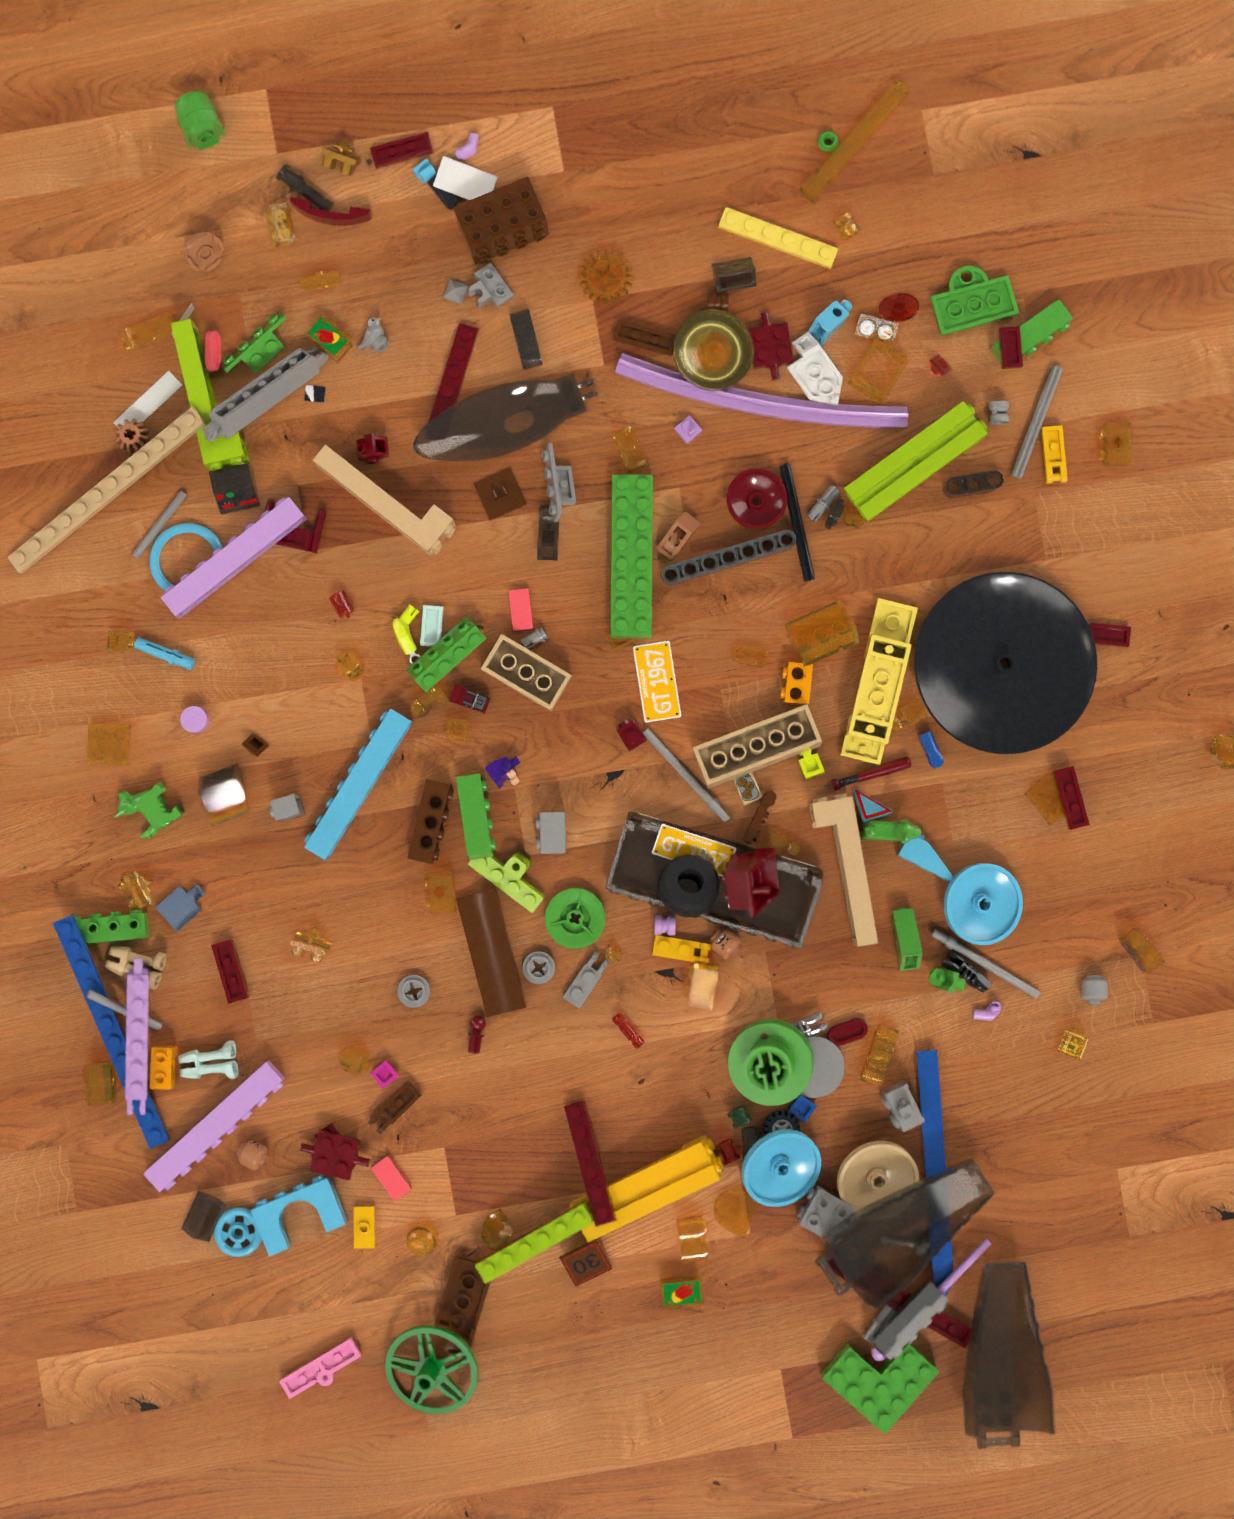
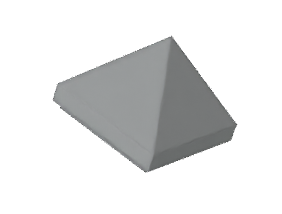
(455, 291)

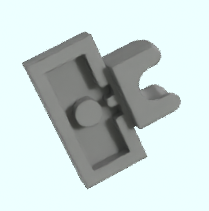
(490, 287)

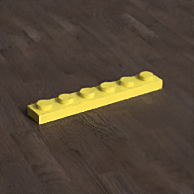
(778, 238)

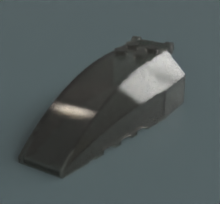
(896, 1236)
(1005, 1363)

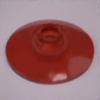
(899, 307)

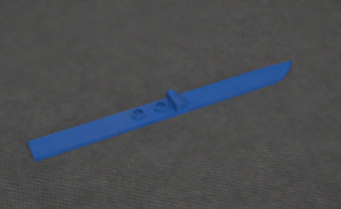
(933, 1143)

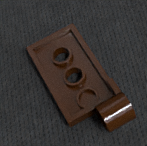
(460, 1319)

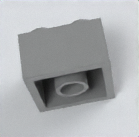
(552, 832)

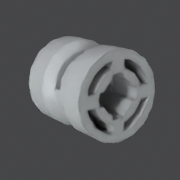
(998, 412)

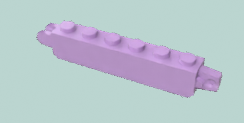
(137, 1036)

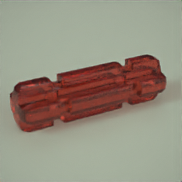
(628, 1030)

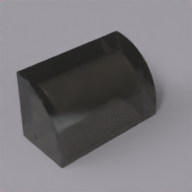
(734, 274)
(203, 1216)

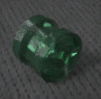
(739, 1116)

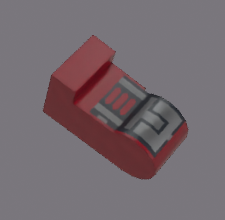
(469, 699)

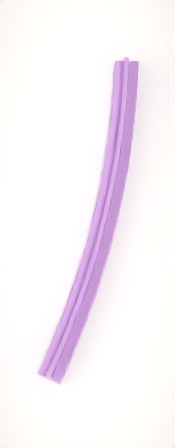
(761, 403)

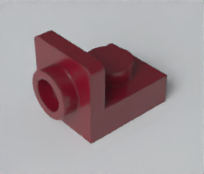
(630, 734)

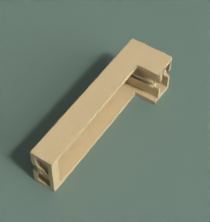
(424, 533)
(842, 816)

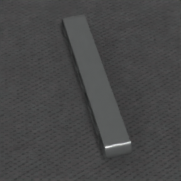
(736, 551)

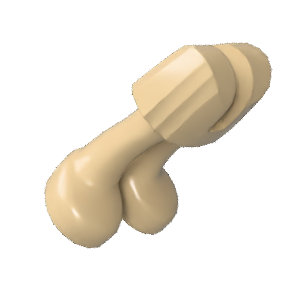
(127, 956)

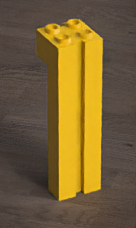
(659, 1184)

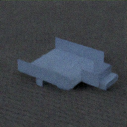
(180, 906)

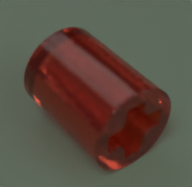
(341, 604)

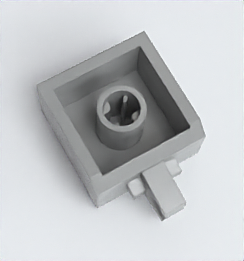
(901, 1105)

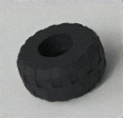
(690, 868)

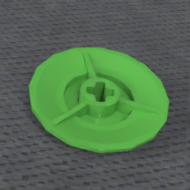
(559, 915)

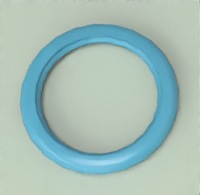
(169, 533)

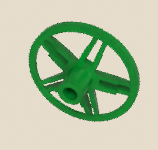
(431, 1371)

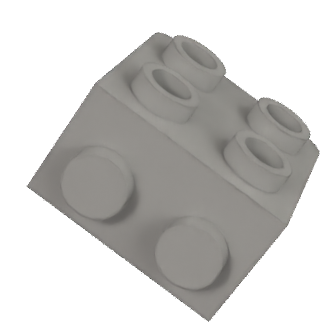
(822, 1211)

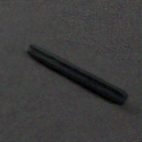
(797, 522)

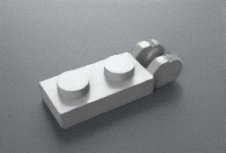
(585, 982)

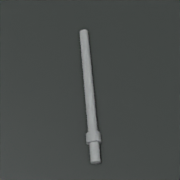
(713, 804)
(951, 943)

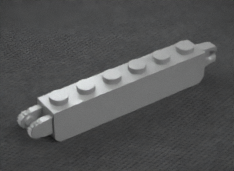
(264, 392)

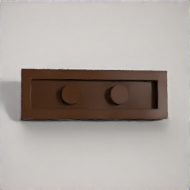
(644, 338)

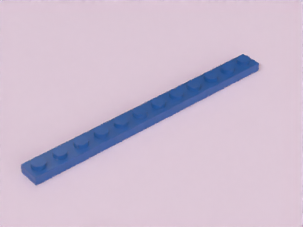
(106, 1022)

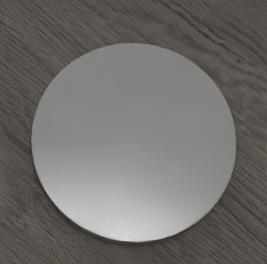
(827, 1068)

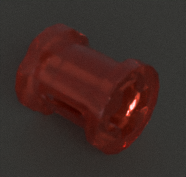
(727, 1151)

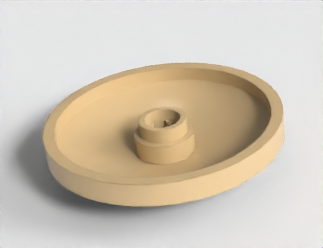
(874, 1173)

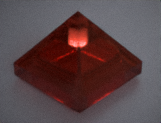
(939, 366)

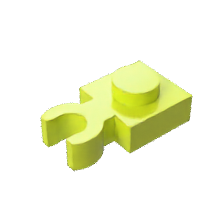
(811, 765)

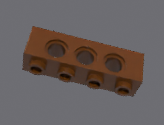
(431, 790)

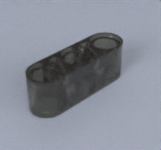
(526, 339)
(982, 480)

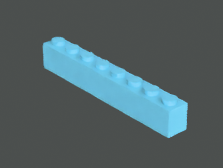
(358, 784)

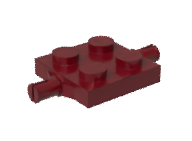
(771, 345)
(334, 1155)

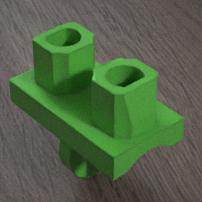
(946, 980)

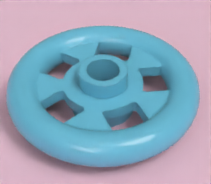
(221, 1236)

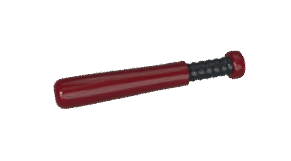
(874, 772)

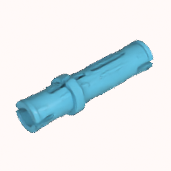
(166, 654)

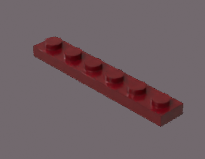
(455, 369)
(590, 1163)

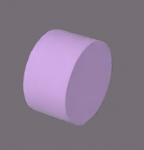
(194, 719)

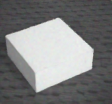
(806, 345)

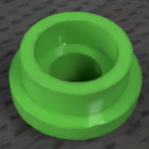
(827, 136)

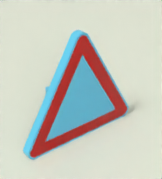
(870, 808)

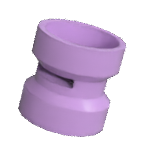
(665, 924)

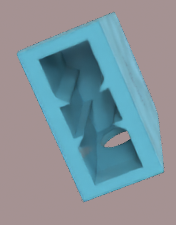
(830, 321)

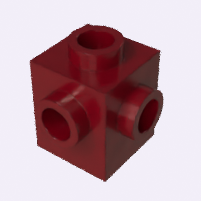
(372, 448)

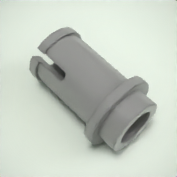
(534, 638)

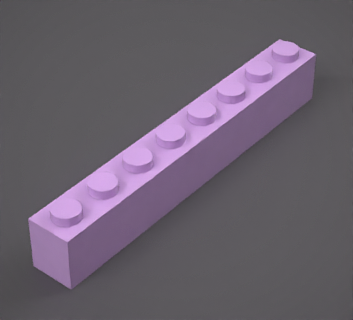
(233, 558)
(214, 1126)

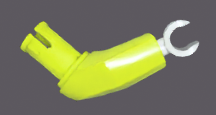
(402, 631)

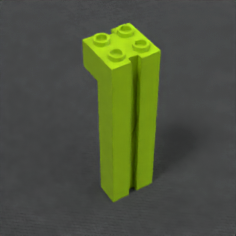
(222, 451)
(916, 461)

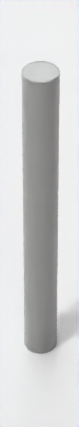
(159, 524)
(118, 1007)

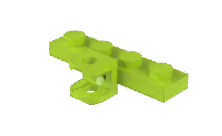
(509, 879)

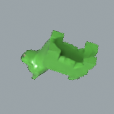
(151, 806)
(889, 831)

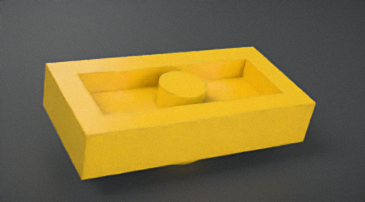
(364, 1226)

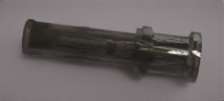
(297, 183)

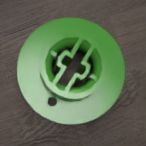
(786, 1050)

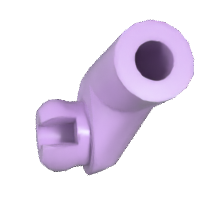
(469, 149)
(988, 1013)

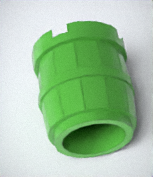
(198, 120)

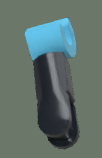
(426, 174)

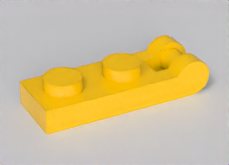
(1054, 454)
(680, 949)

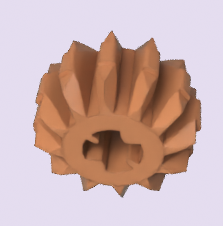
(139, 437)

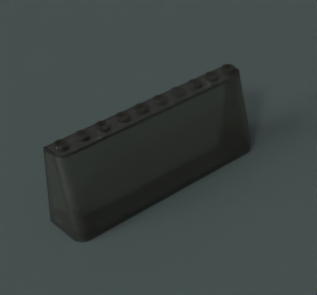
(783, 920)

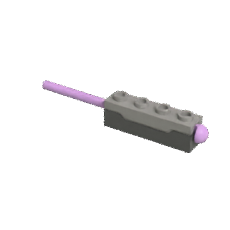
(917, 1312)

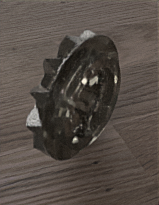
(835, 514)

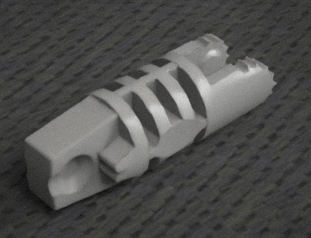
(803, 1025)

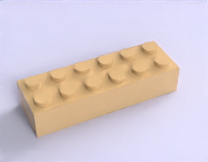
(757, 746)

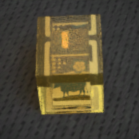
(1073, 1043)

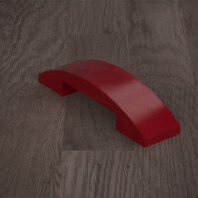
(355, 216)

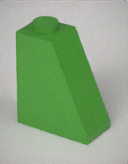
(906, 939)

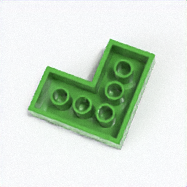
(882, 1392)

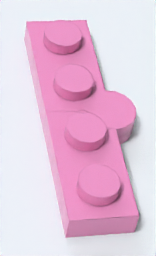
(321, 1368)

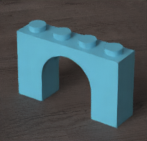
(319, 1194)

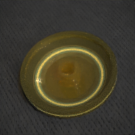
(713, 350)

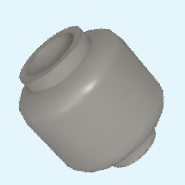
(1094, 989)

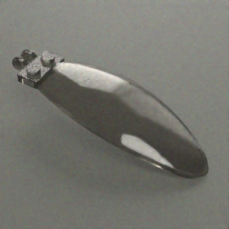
(502, 419)

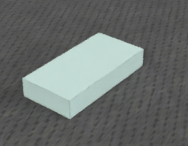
(431, 625)

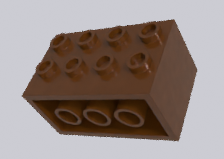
(501, 221)

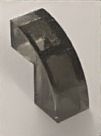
(548, 535)

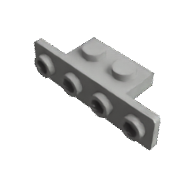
(560, 483)

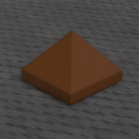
(255, 745)

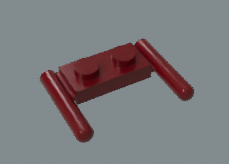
(300, 538)

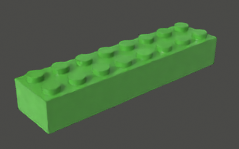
(631, 557)

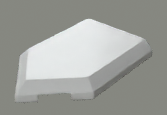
(818, 377)

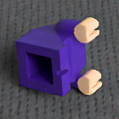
(503, 770)

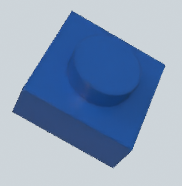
(802, 1108)

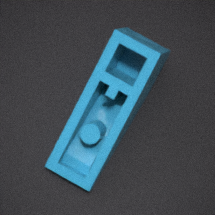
(922, 854)

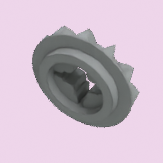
(548, 969)
(405, 986)

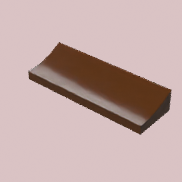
(491, 953)

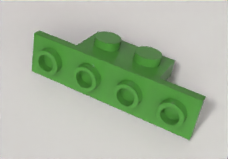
(259, 348)

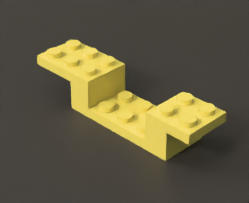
(880, 682)

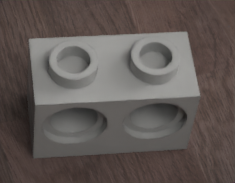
(286, 808)

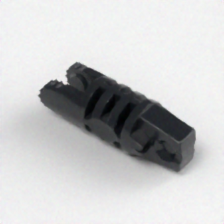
(966, 971)

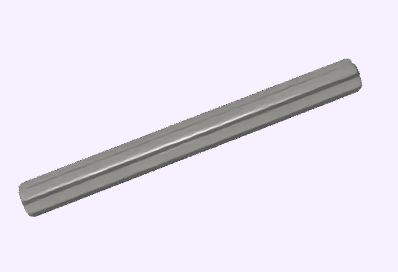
(1036, 421)

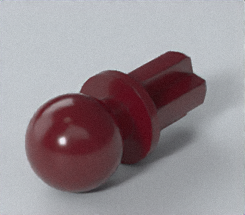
(477, 1024)

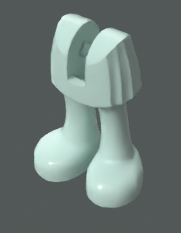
(228, 1068)

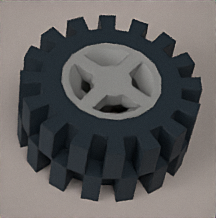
(783, 1118)

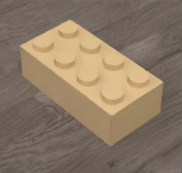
(526, 672)

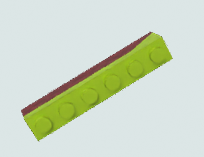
(535, 1241)

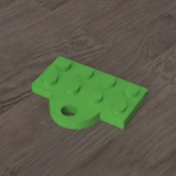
(973, 302)

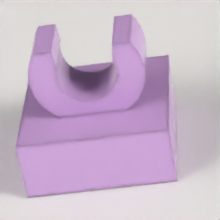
(688, 429)

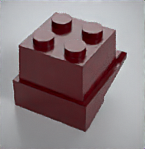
(751, 880)

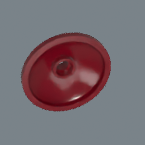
(760, 485)

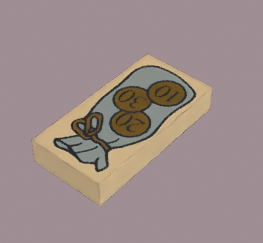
(747, 788)

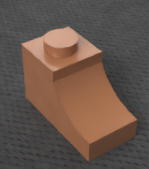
(678, 535)

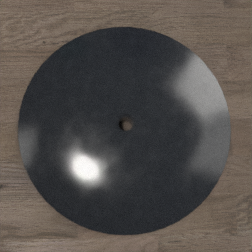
(1047, 656)

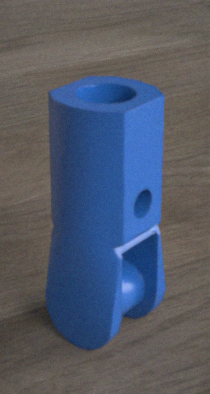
(931, 750)

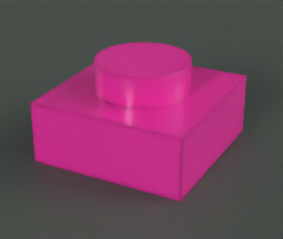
(384, 1074)

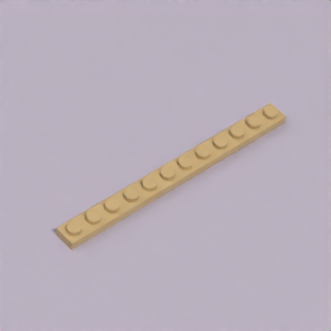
(107, 490)

